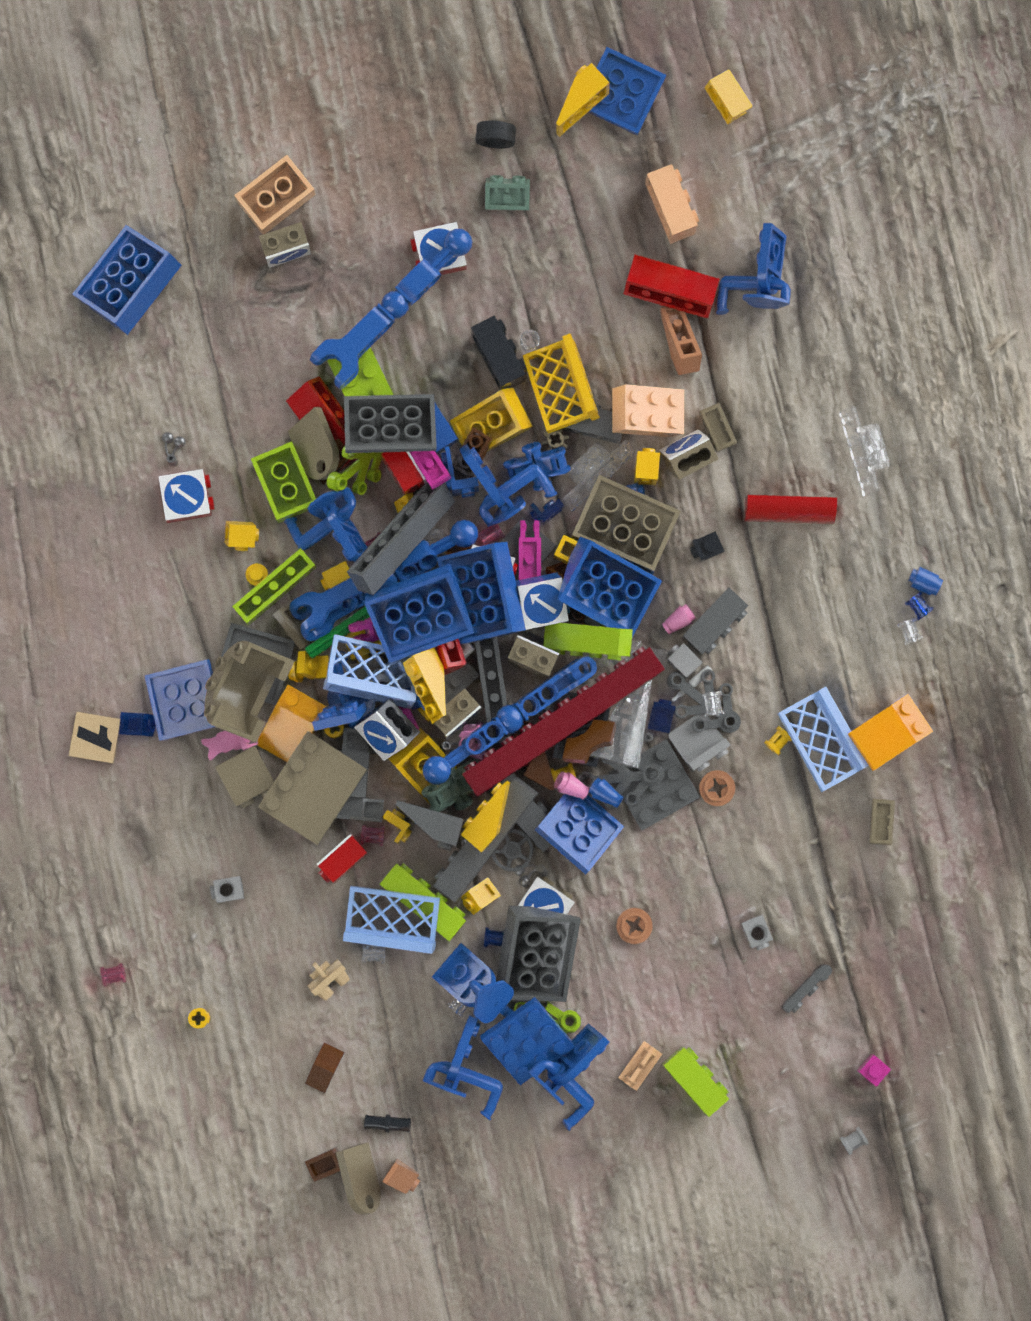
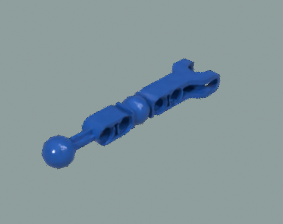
(393, 306)
(329, 606)
(511, 718)

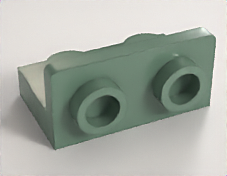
(507, 193)

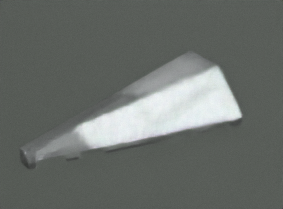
(630, 722)

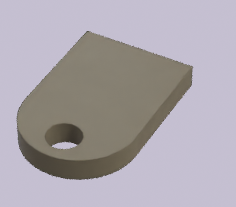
(315, 444)
(359, 1178)

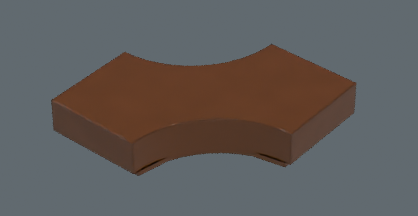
(598, 735)

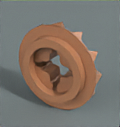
(721, 778)
(636, 936)

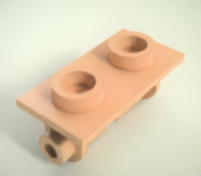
(640, 1065)

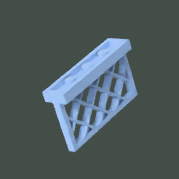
(365, 688)
(839, 729)
(387, 938)

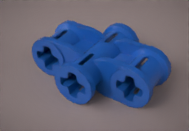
(550, 461)

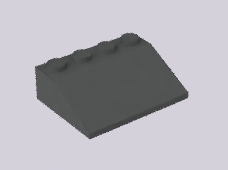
(390, 423)
(438, 826)
(538, 953)

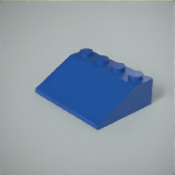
(127, 279)
(606, 586)
(487, 590)
(419, 613)

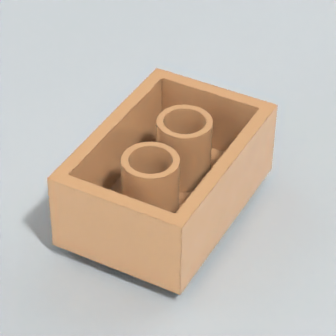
(275, 194)
(672, 203)
(647, 411)

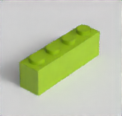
(274, 586)
(588, 639)
(400, 880)

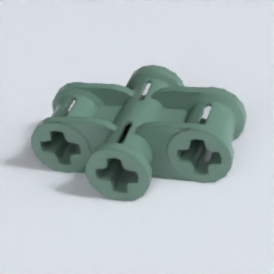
(454, 791)

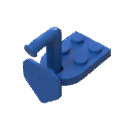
(768, 275)
(500, 495)
(335, 512)
(342, 707)
(474, 984)
(456, 1072)
(562, 1072)

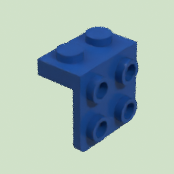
(464, 487)

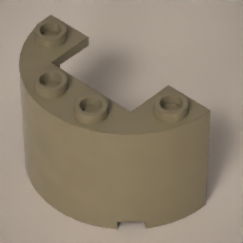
(241, 686)

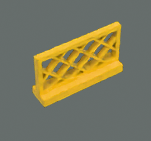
(579, 378)

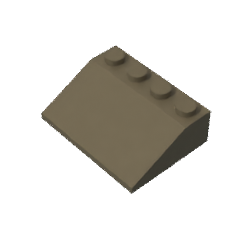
(626, 523)
(312, 788)

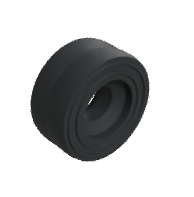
(495, 134)

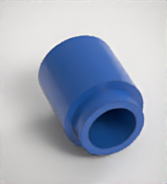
(925, 581)

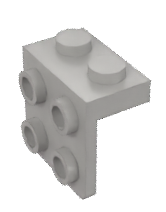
(698, 747)

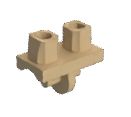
(324, 976)

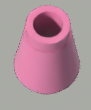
(679, 619)
(570, 785)

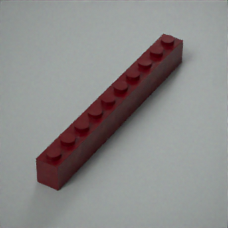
(562, 722)

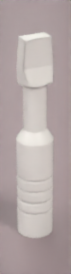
(696, 680)

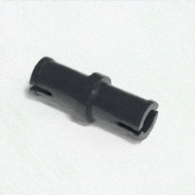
(387, 1123)

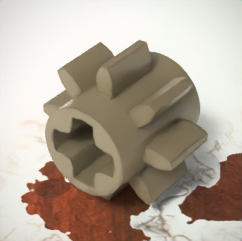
(552, 435)

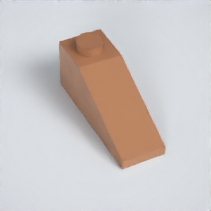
(681, 341)
(401, 1177)

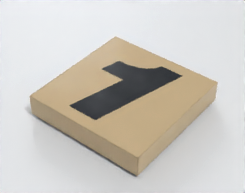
(94, 737)

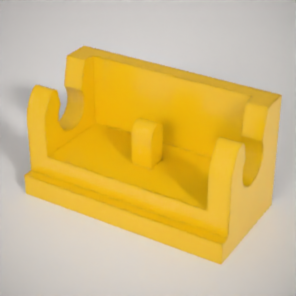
(728, 96)

